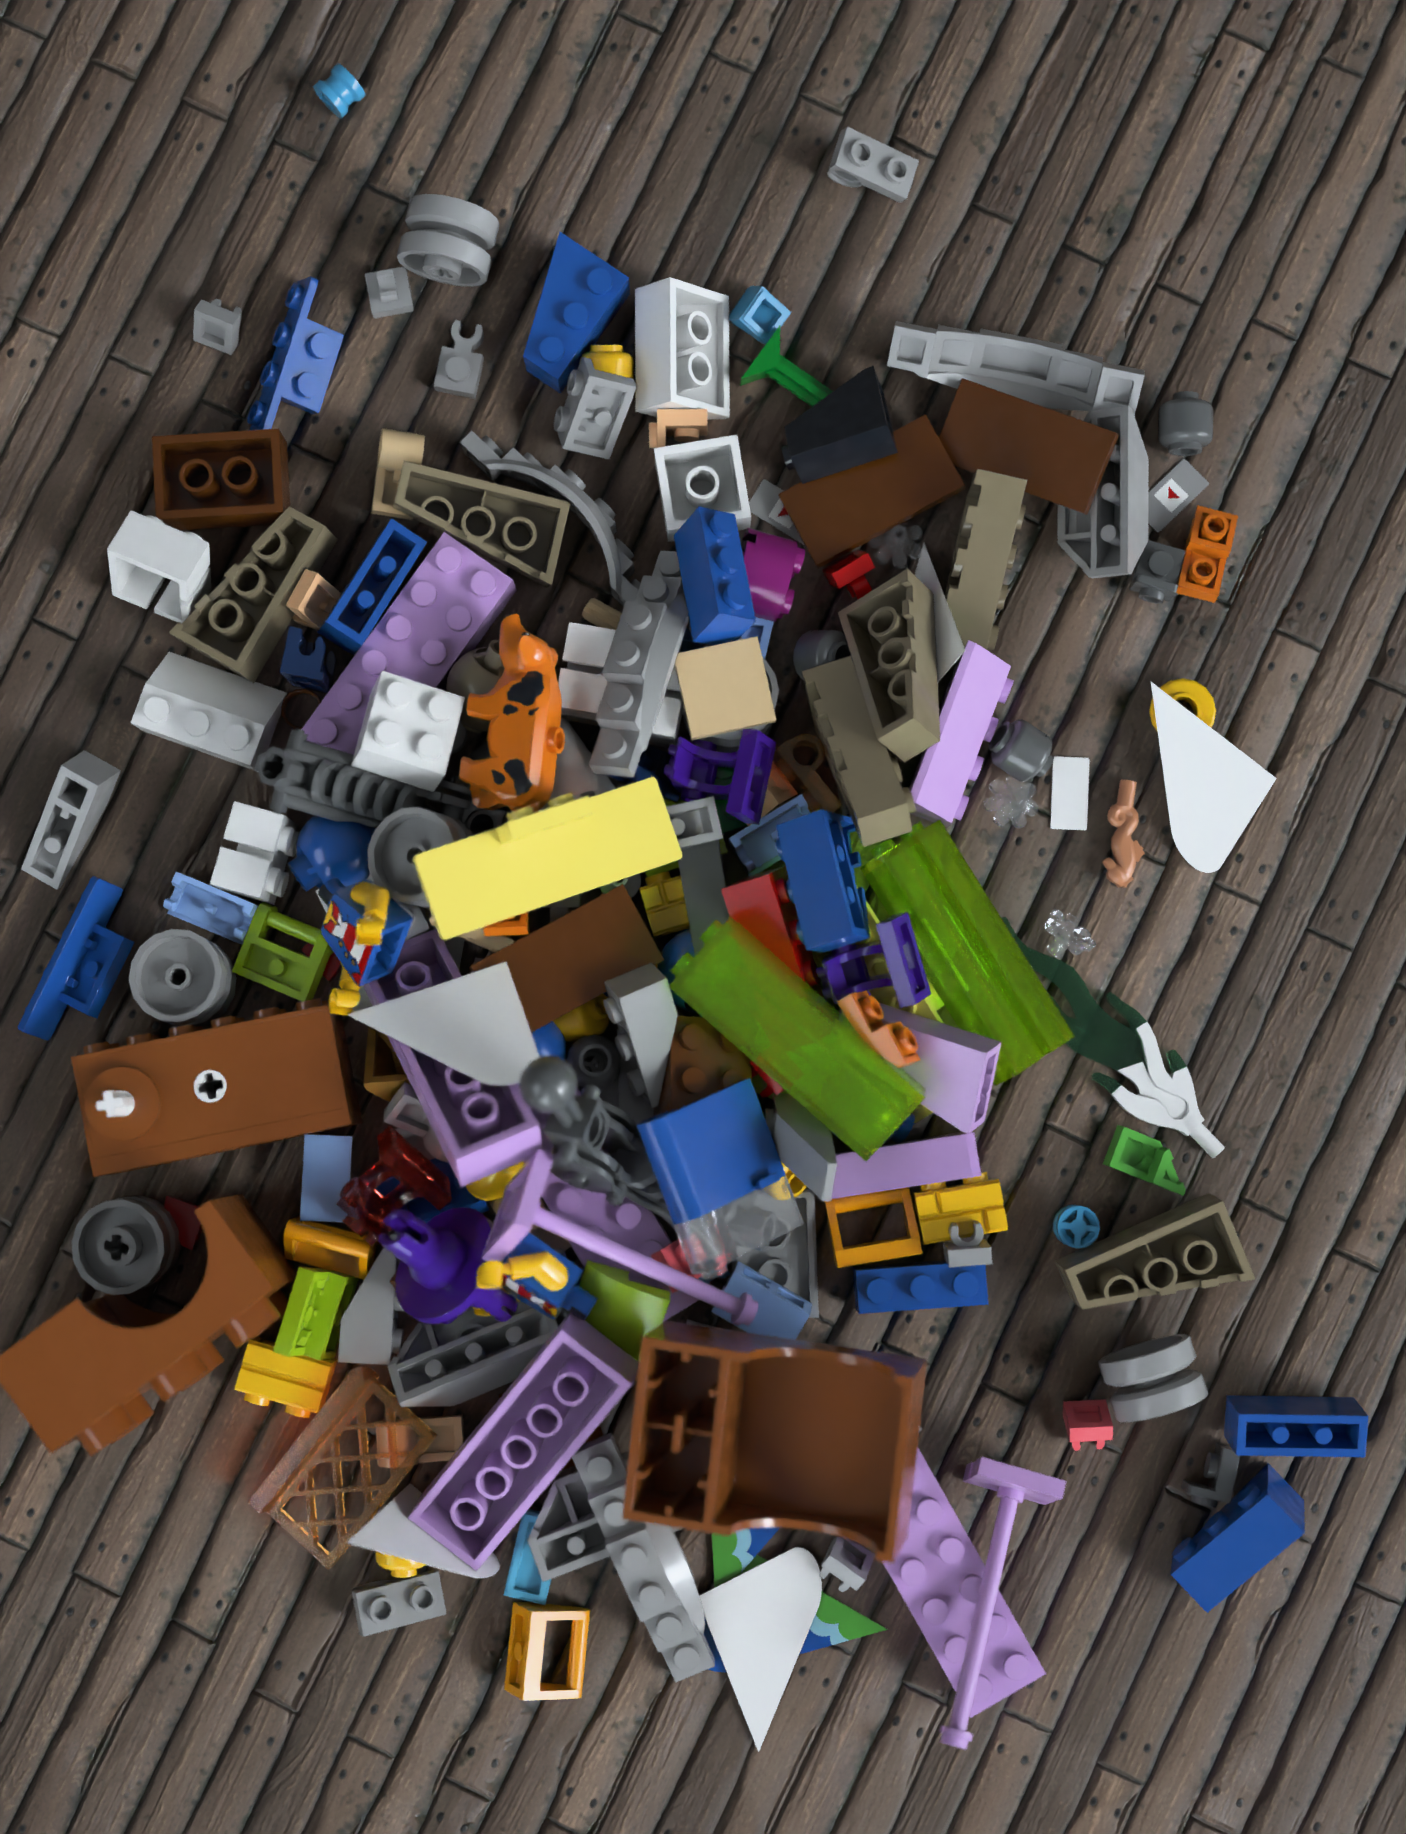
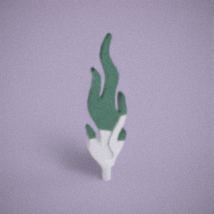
(1129, 1051)

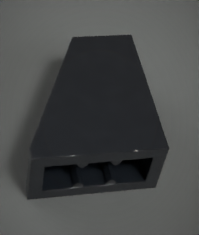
(841, 430)

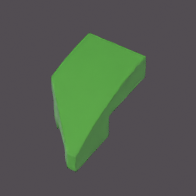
(1143, 1159)

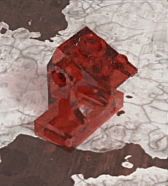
(418, 1178)

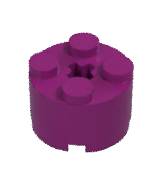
(769, 568)

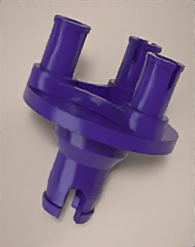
(441, 1265)

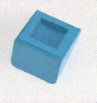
(759, 313)

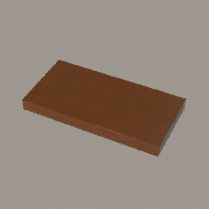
(1027, 441)
(872, 498)
(575, 955)

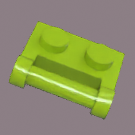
(278, 965)

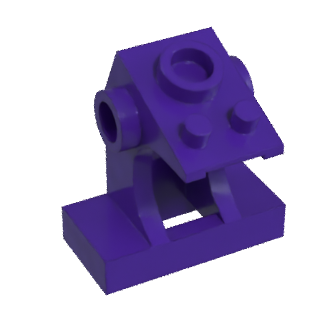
(695, 767)
(846, 970)

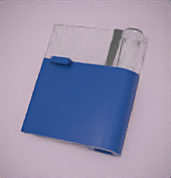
(720, 1177)

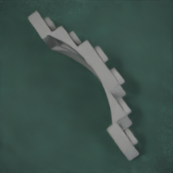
(1015, 366)
(564, 486)
(640, 668)
(647, 1563)

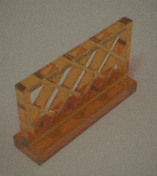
(314, 1443)

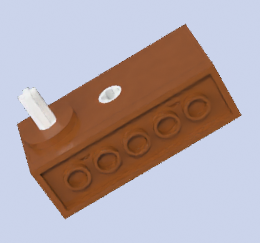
(159, 1100)

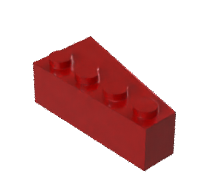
(768, 913)

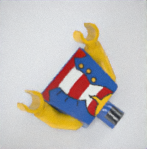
(364, 933)
(537, 1278)

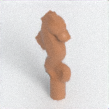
(1124, 849)

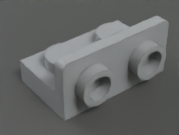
(593, 410)

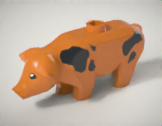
(522, 727)

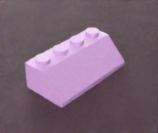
(964, 723)

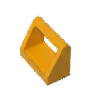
(328, 1247)
(877, 1250)
(527, 1647)

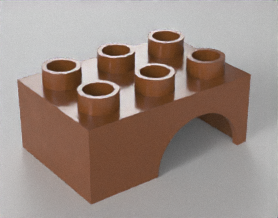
(96, 1358)
(773, 1436)

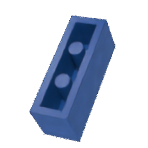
(714, 577)
(372, 587)
(918, 1286)
(1295, 1426)

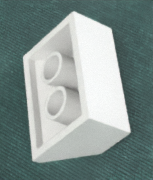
(681, 348)
(209, 710)

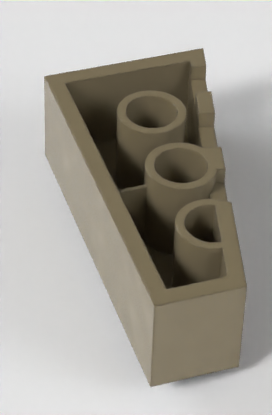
(491, 518)
(983, 554)
(248, 609)
(896, 662)
(857, 759)
(1159, 1256)

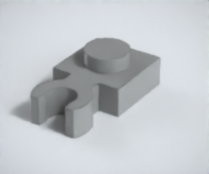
(458, 366)

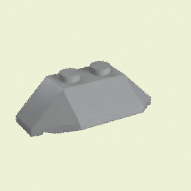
(1116, 526)
(466, 1357)
(567, 1529)

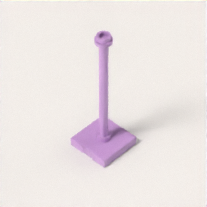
(521, 1209)
(1012, 1487)

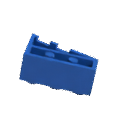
(572, 312)
(823, 880)
(1239, 1539)

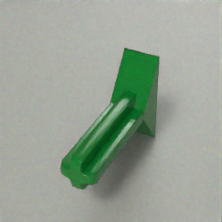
(773, 365)

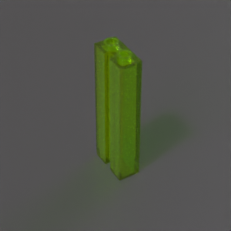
(967, 947)
(795, 1037)

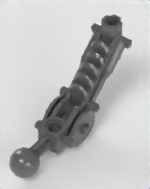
(326, 785)
(585, 1125)

